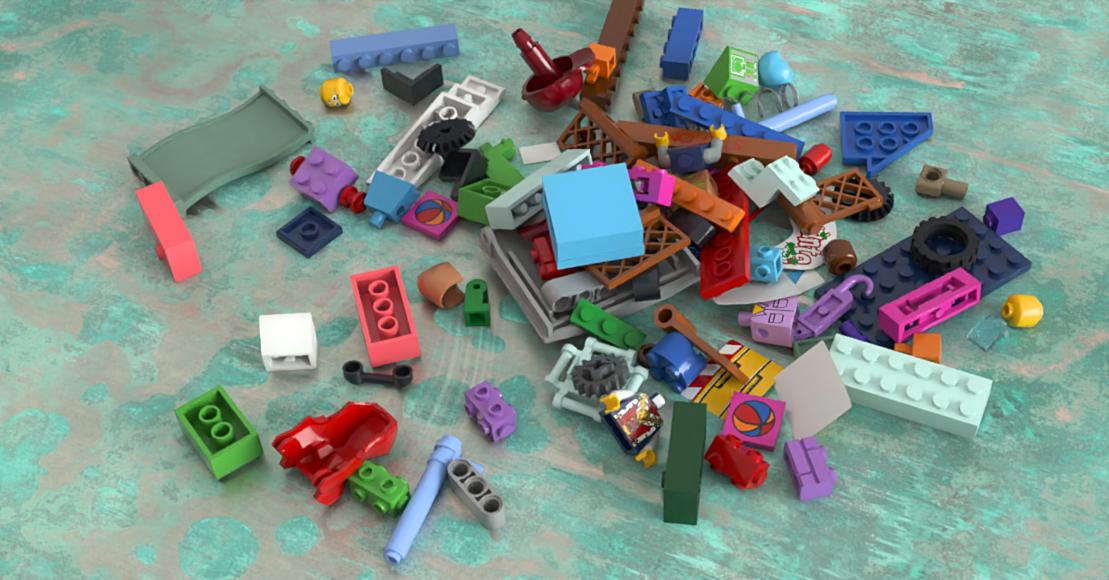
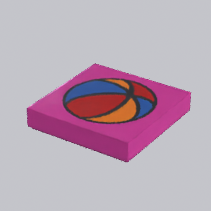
(432, 215)
(754, 420)

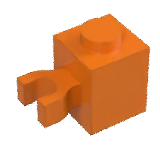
(604, 62)
(925, 346)

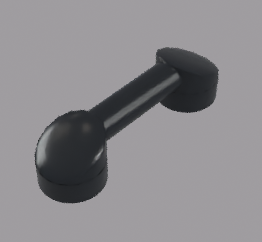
(354, 373)

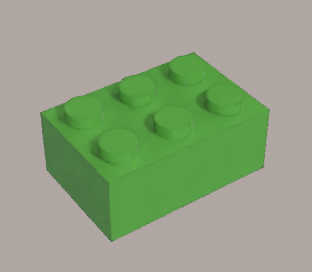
(219, 431)

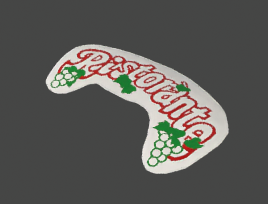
(803, 250)

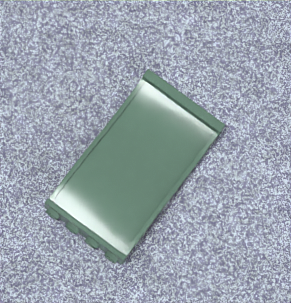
(223, 148)

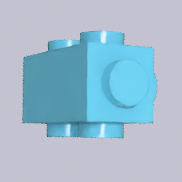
(765, 263)

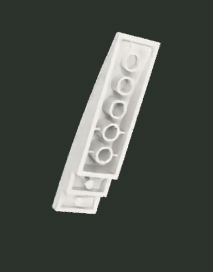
(470, 100)

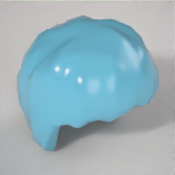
(774, 71)

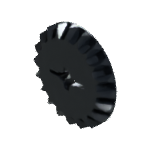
(446, 136)
(866, 215)

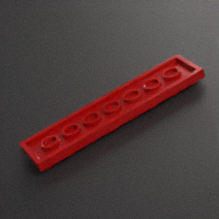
(726, 255)

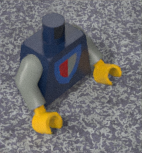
(690, 157)

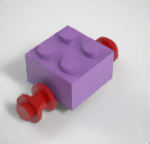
(326, 181)

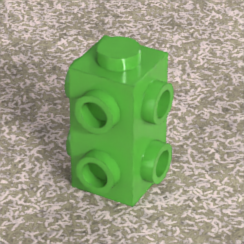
(379, 489)

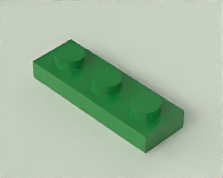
(606, 326)

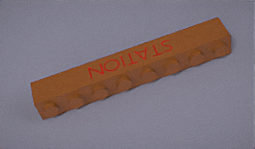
(734, 147)

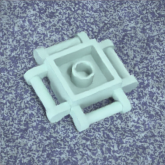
(568, 397)

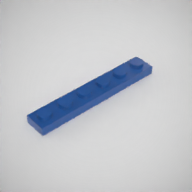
(706, 115)

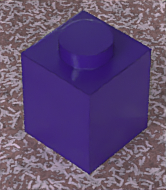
(1004, 216)

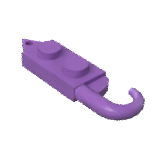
(829, 308)

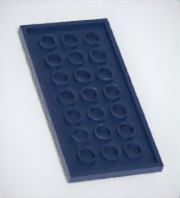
(897, 274)

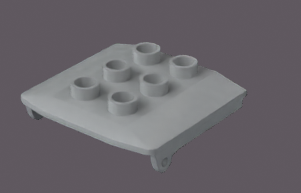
(514, 265)

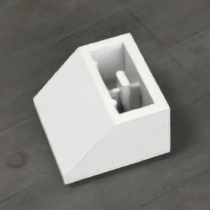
(288, 341)

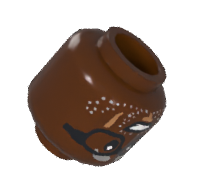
(839, 256)

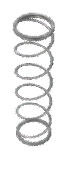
(758, 100)

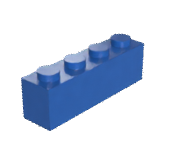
(682, 43)

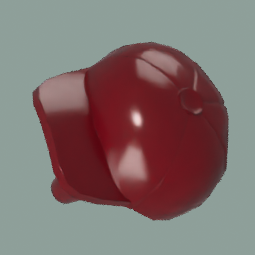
(554, 80)

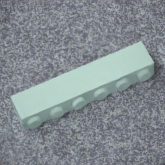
(525, 197)

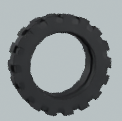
(948, 228)

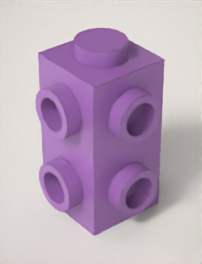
(490, 411)

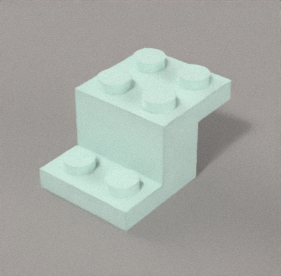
(767, 183)

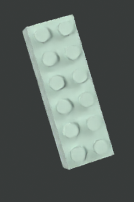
(911, 386)

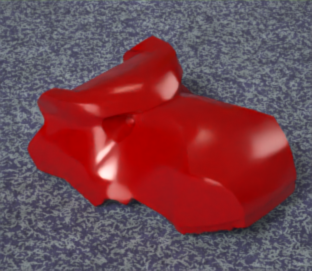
(337, 445)

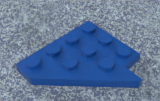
(881, 137)

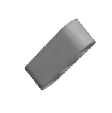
(565, 291)
(479, 504)

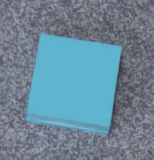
(592, 216)

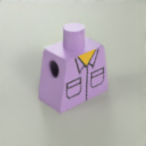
(772, 321)

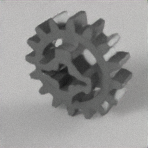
(600, 375)

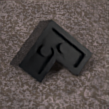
(412, 90)
(462, 167)

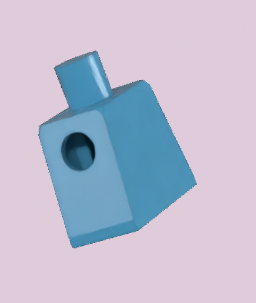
(389, 199)

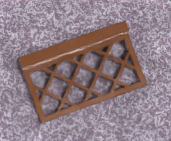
(608, 128)
(651, 221)

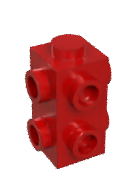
(741, 464)

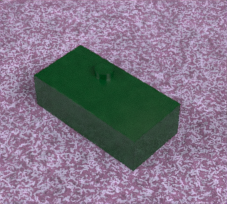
(684, 463)

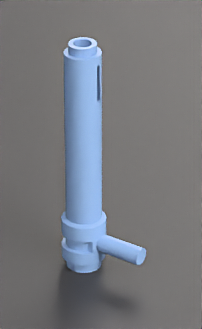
(797, 114)
(401, 539)

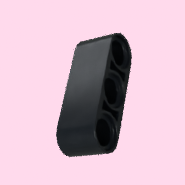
(693, 226)
(647, 284)

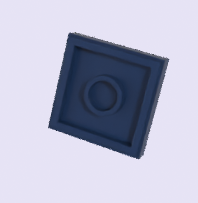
(309, 232)

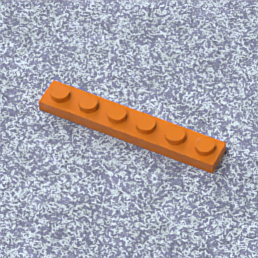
(702, 203)

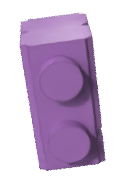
(808, 468)

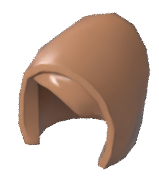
(441, 286)

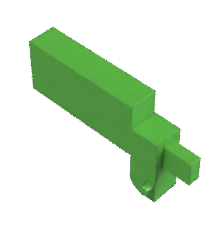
(498, 165)

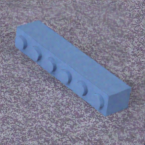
(394, 47)

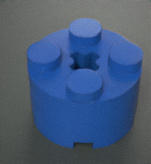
(675, 361)

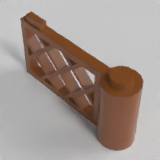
(808, 213)
(671, 320)

